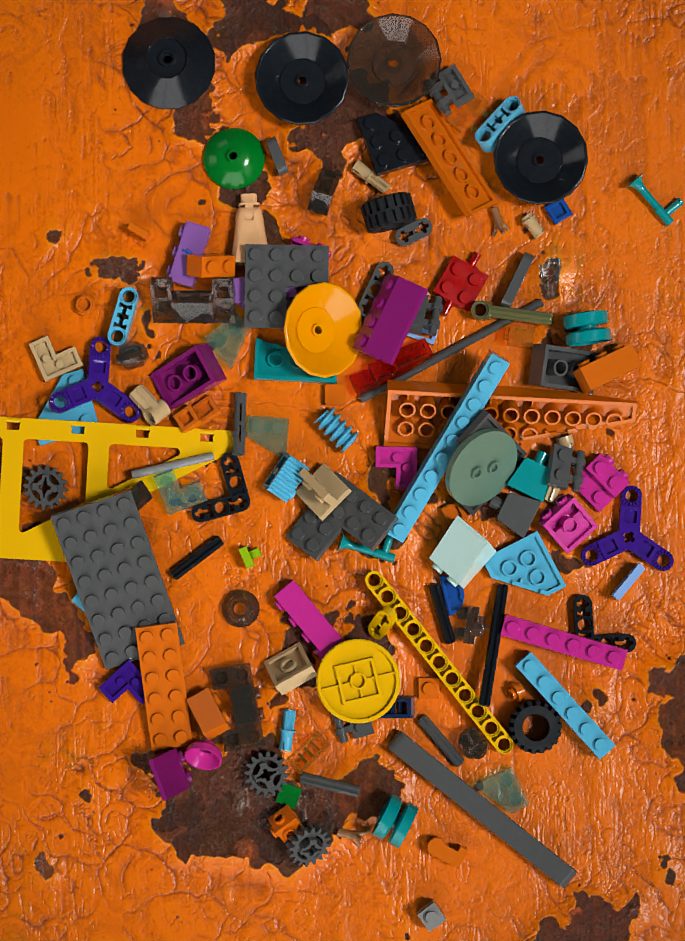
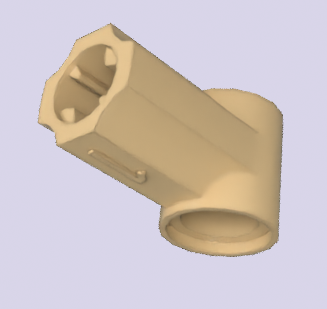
(153, 409)

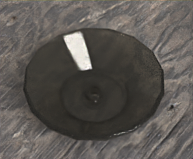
(396, 39)

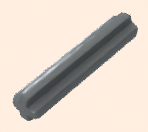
(441, 740)
(329, 784)

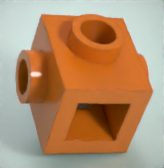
(284, 822)

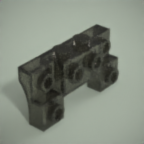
(193, 306)
(244, 704)

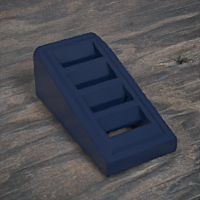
(410, 708)

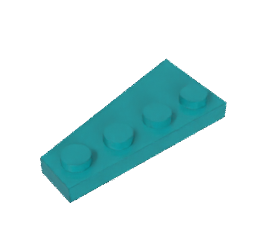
(276, 364)

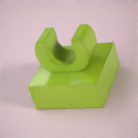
(249, 556)

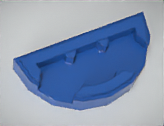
(453, 595)

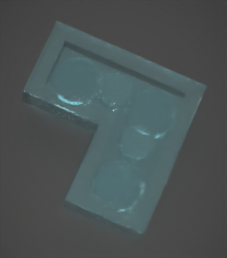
(177, 497)

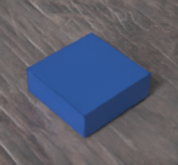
(558, 211)

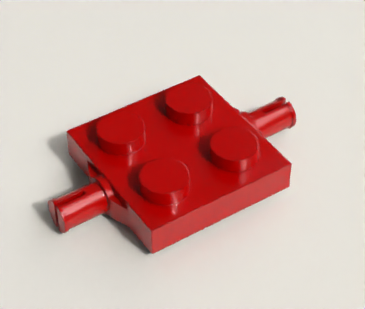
(460, 283)

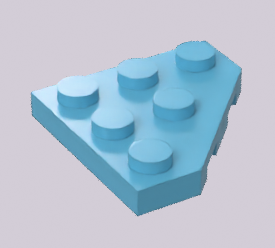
(81, 413)
(526, 566)

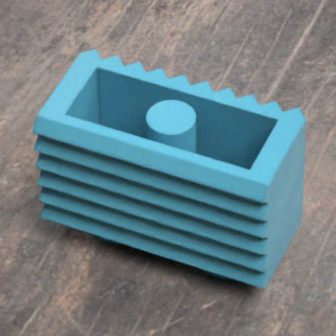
(285, 477)

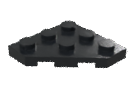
(389, 144)

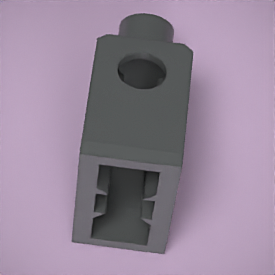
(515, 512)

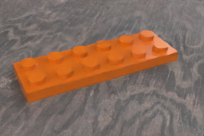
(449, 158)
(164, 685)

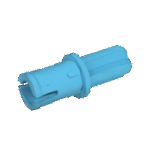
(287, 730)

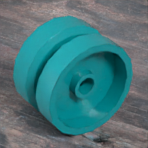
(586, 327)
(393, 820)

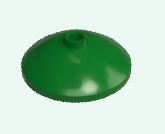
(238, 172)

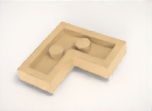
(53, 364)

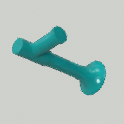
(664, 214)
(384, 554)

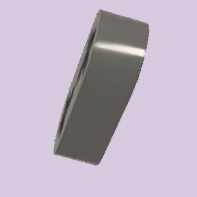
(277, 156)
(411, 228)

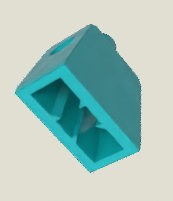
(531, 477)

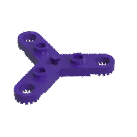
(83, 392)
(628, 522)

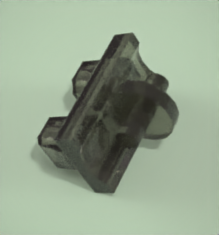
(474, 624)

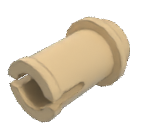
(533, 225)

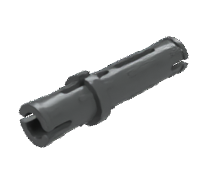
(239, 410)

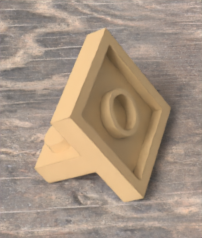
(322, 490)
(290, 668)

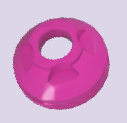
(203, 755)

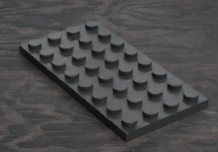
(114, 573)

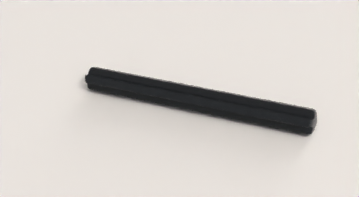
(493, 645)

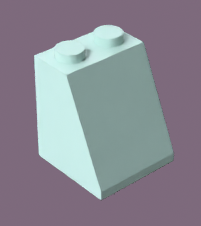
(461, 553)

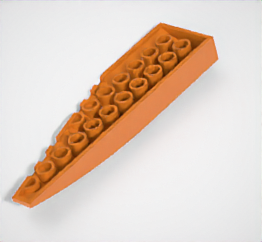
(420, 410)

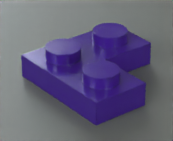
(124, 678)

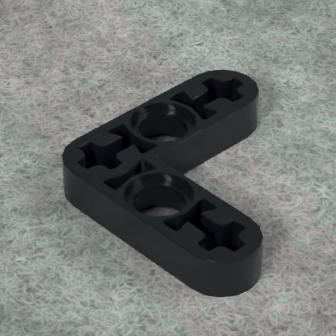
(234, 493)
(621, 637)

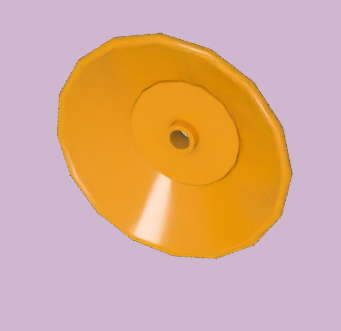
(337, 325)

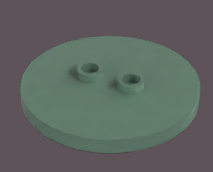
(481, 466)

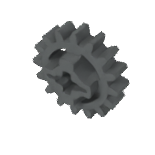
(45, 497)
(262, 760)
(308, 845)

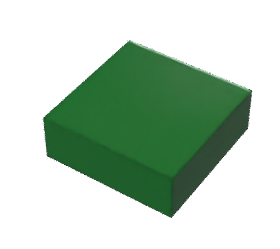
(289, 795)

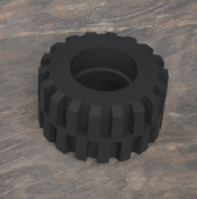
(388, 212)
(552, 732)

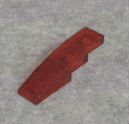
(379, 372)

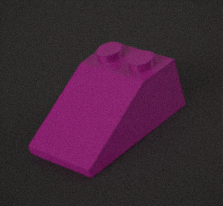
(188, 376)
(170, 772)

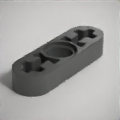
(377, 274)
(517, 280)

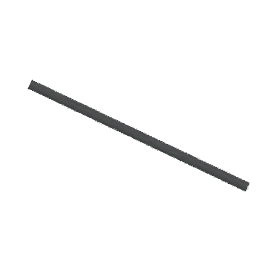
(452, 350)

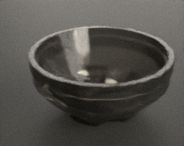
(252, 608)

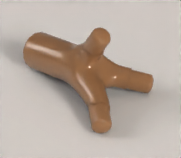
(498, 222)
(355, 836)

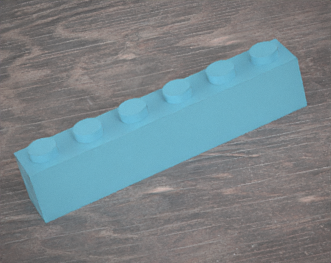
(564, 705)

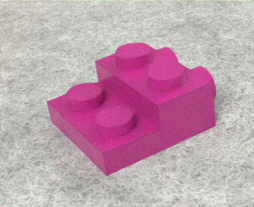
(602, 481)
(567, 522)

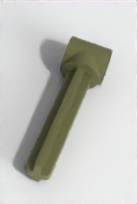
(512, 314)

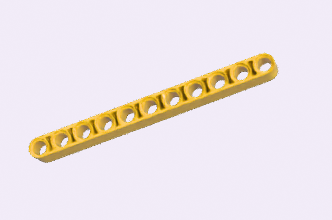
(447, 668)

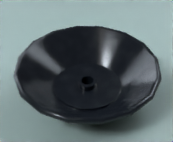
(298, 57)
(171, 83)
(542, 136)

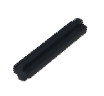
(196, 557)
(442, 614)

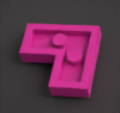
(402, 459)

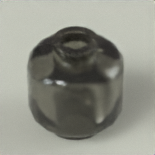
(132, 355)
(473, 743)

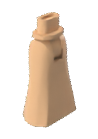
(248, 227)

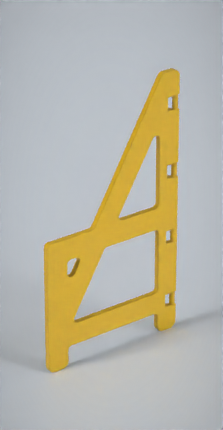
(42, 541)

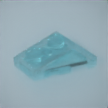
(228, 340)
(269, 432)
(504, 790)

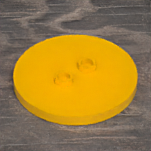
(358, 681)

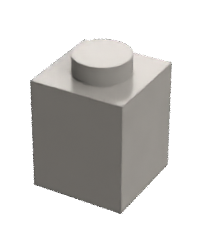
(431, 915)

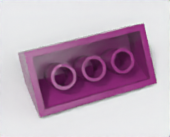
(390, 319)

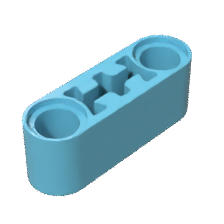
(497, 122)
(120, 311)

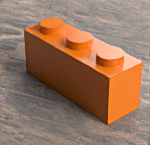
(607, 367)

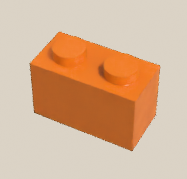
(210, 265)
(209, 714)

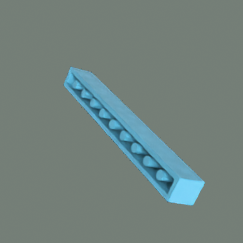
(439, 455)

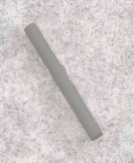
(172, 465)

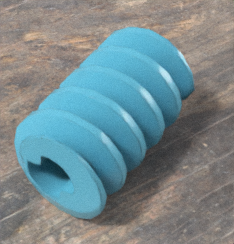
(337, 429)

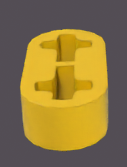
(385, 625)

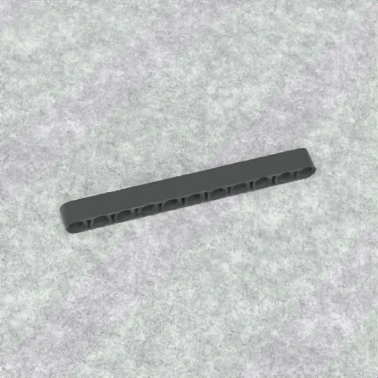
(481, 809)

